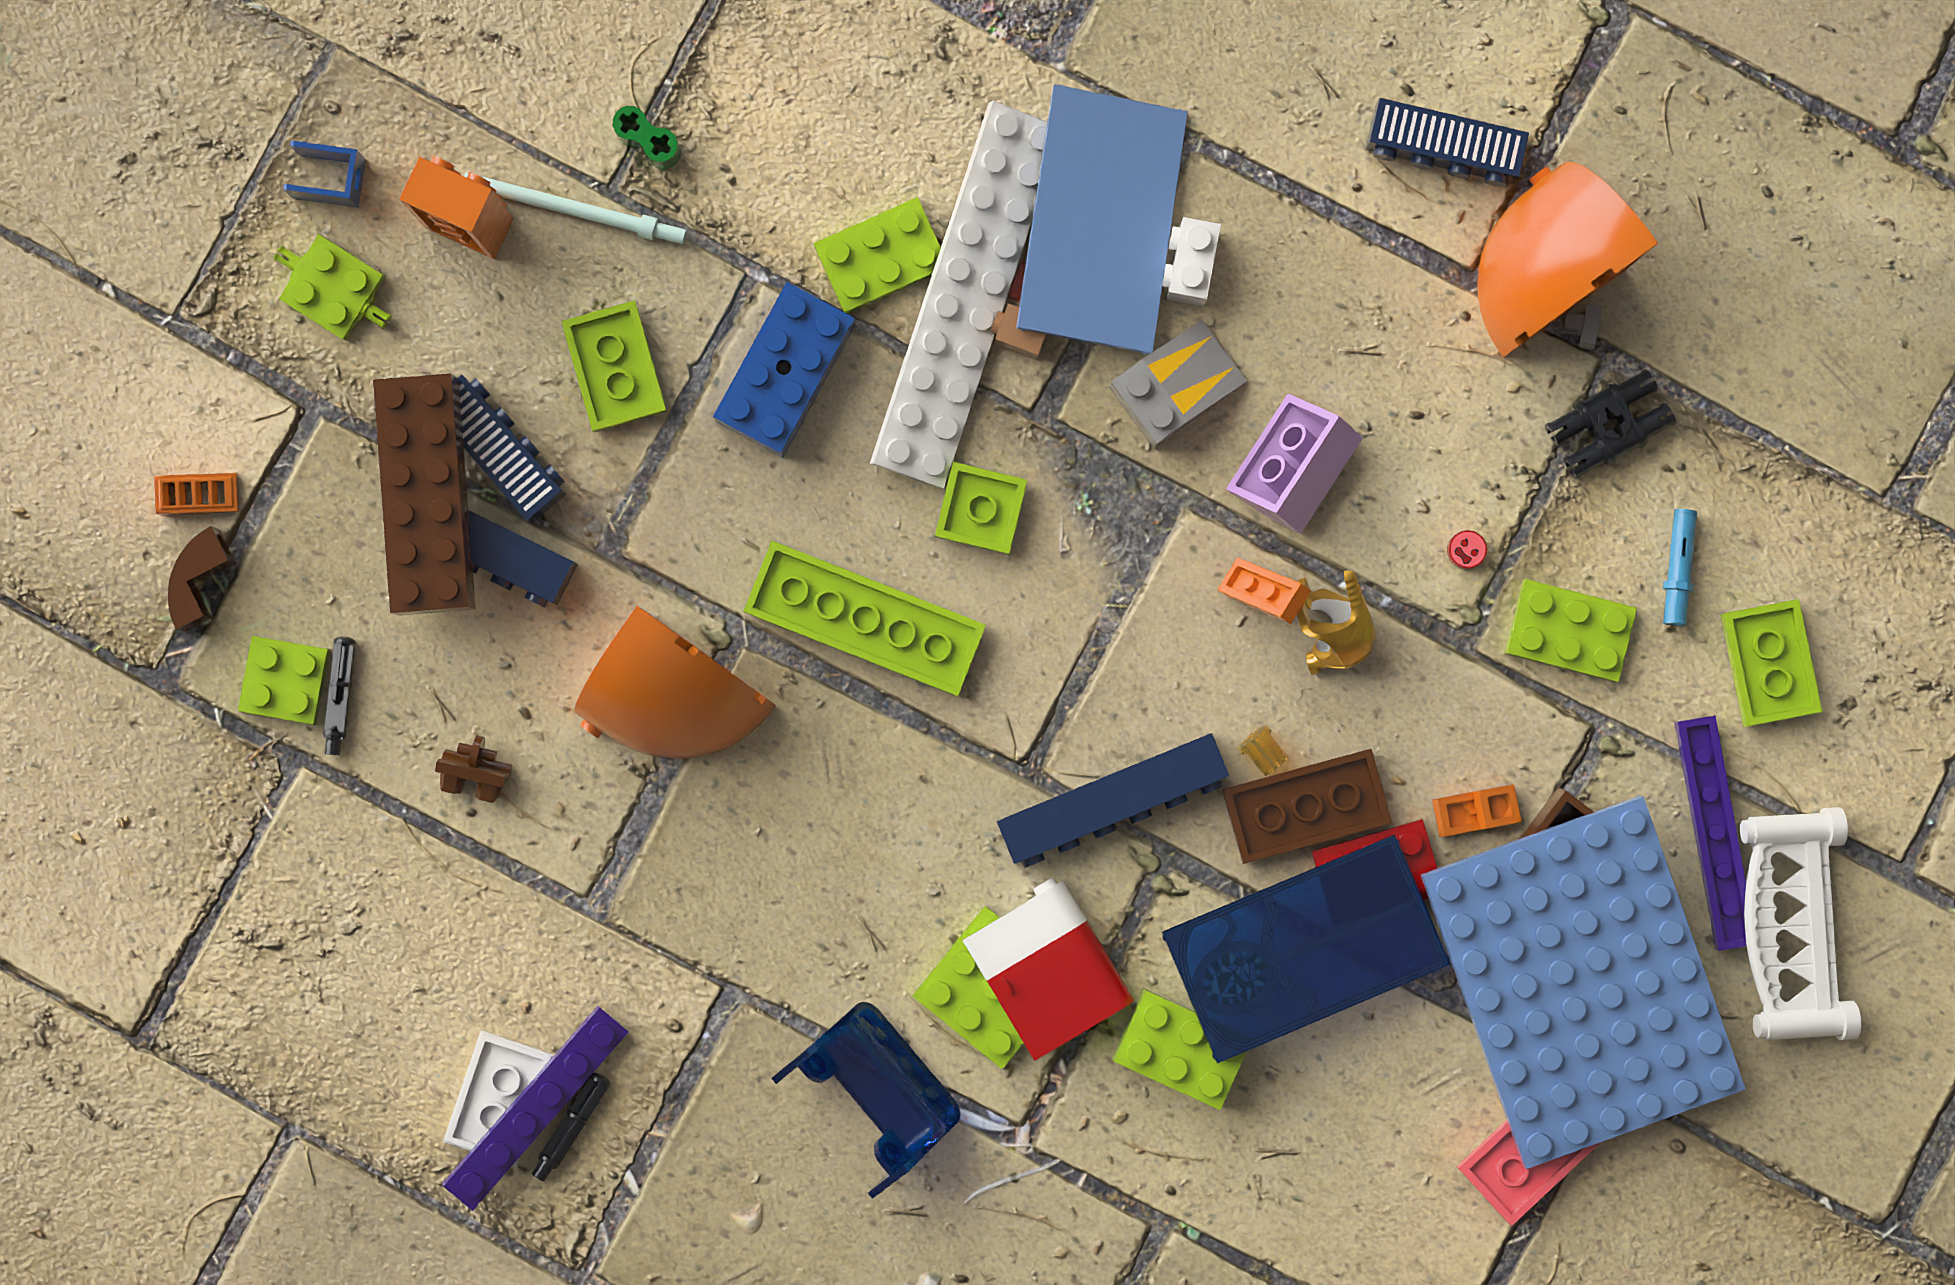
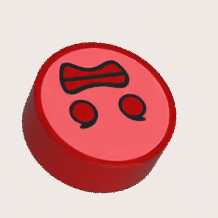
(1467, 549)

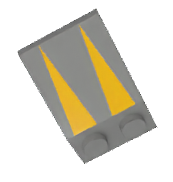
(1177, 383)

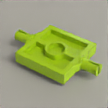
(332, 287)

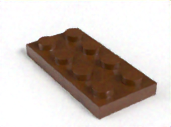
(1306, 806)

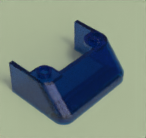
(887, 1085)

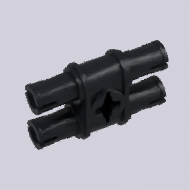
(1627, 434)

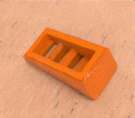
(162, 494)

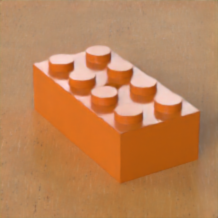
(457, 206)

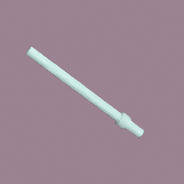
(645, 227)

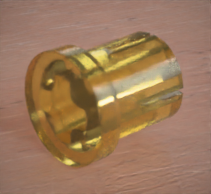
(1263, 750)

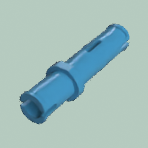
(1680, 568)

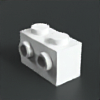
(1193, 261)

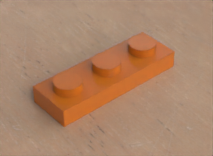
(1264, 590)

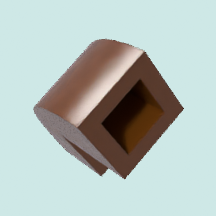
(197, 561)

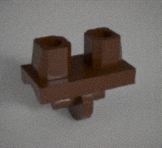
(474, 764)

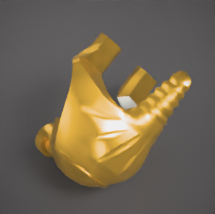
(1349, 635)

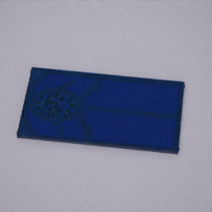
(1305, 948)

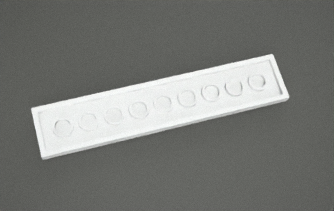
(963, 299)

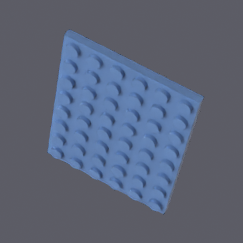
(1583, 982)

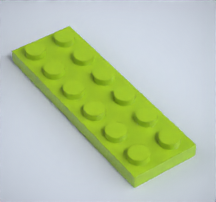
(864, 618)

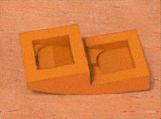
(1476, 810)

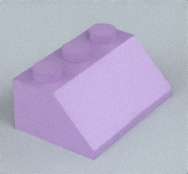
(1294, 462)

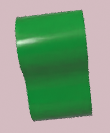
(646, 137)

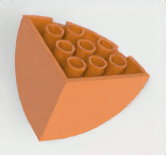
(1554, 252)
(666, 695)

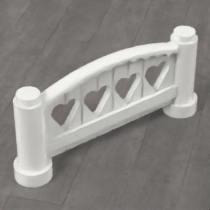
(1817, 1007)

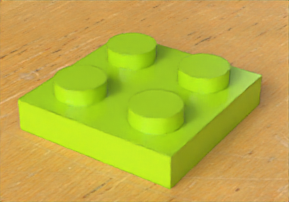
(981, 508)
(283, 680)

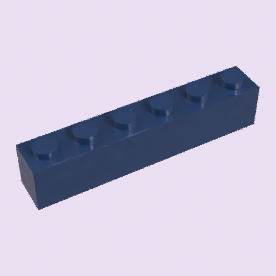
(1113, 798)

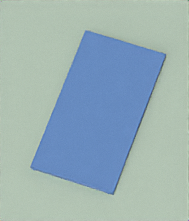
(1102, 219)

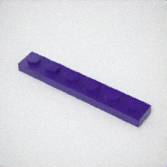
(1714, 829)
(534, 1108)

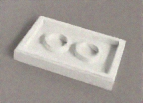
(491, 1084)

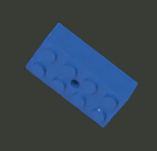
(771, 405)

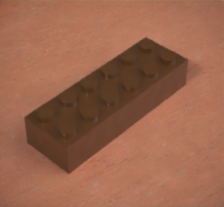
(424, 494)

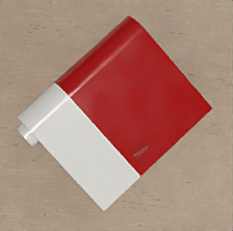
(1048, 969)

